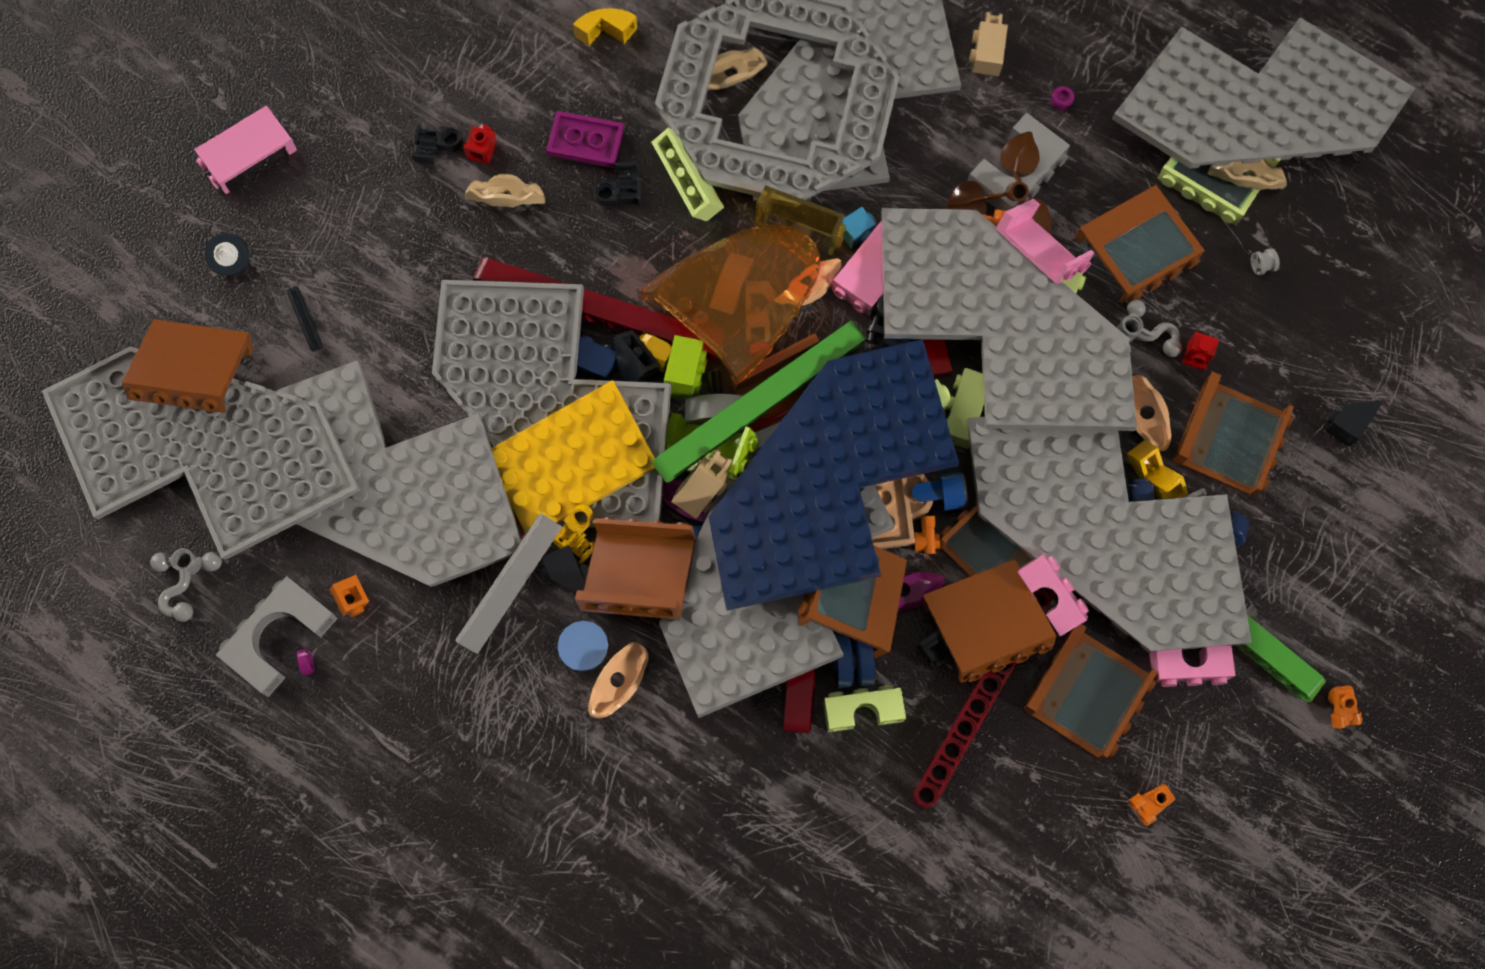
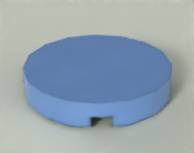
(583, 646)

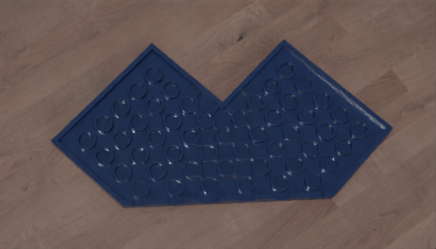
(798, 507)

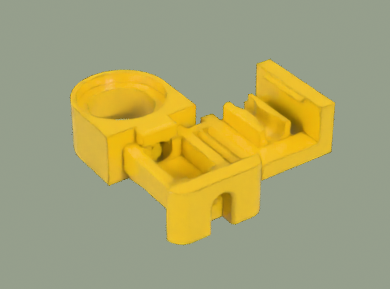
(572, 533)

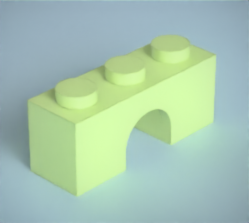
(885, 703)

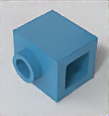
(859, 227)

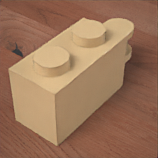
(990, 46)
(702, 485)

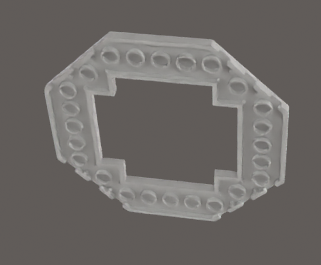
(750, 168)

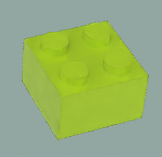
(685, 367)

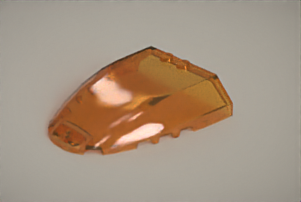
(741, 291)

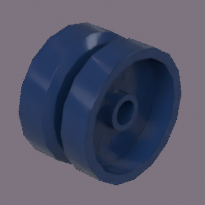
(855, 659)

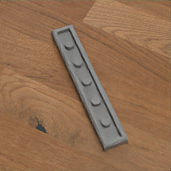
(508, 583)

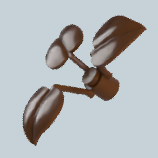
(1017, 155)

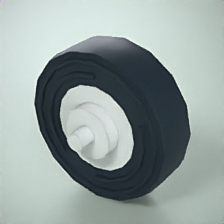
(226, 254)

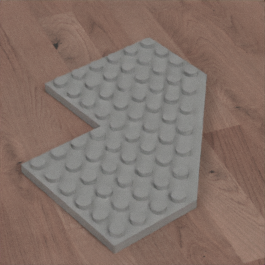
(809, 95)
(1302, 103)
(1043, 347)
(514, 362)
(249, 468)
(424, 503)
(1149, 566)
(750, 647)

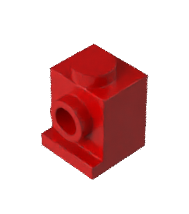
(480, 144)
(1200, 351)

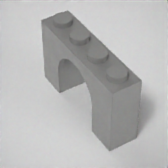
(1051, 151)
(242, 649)

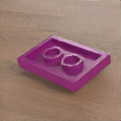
(585, 139)

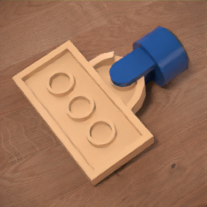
(912, 499)

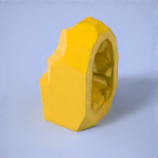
(659, 349)

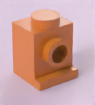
(352, 588)

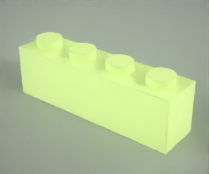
(695, 192)

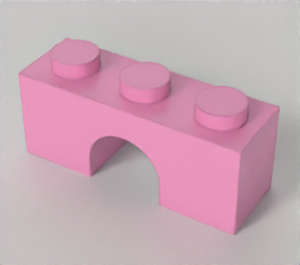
(1044, 573)
(1215, 666)

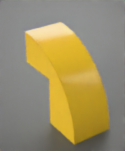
(613, 21)
(1148, 465)

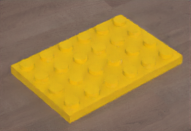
(573, 457)

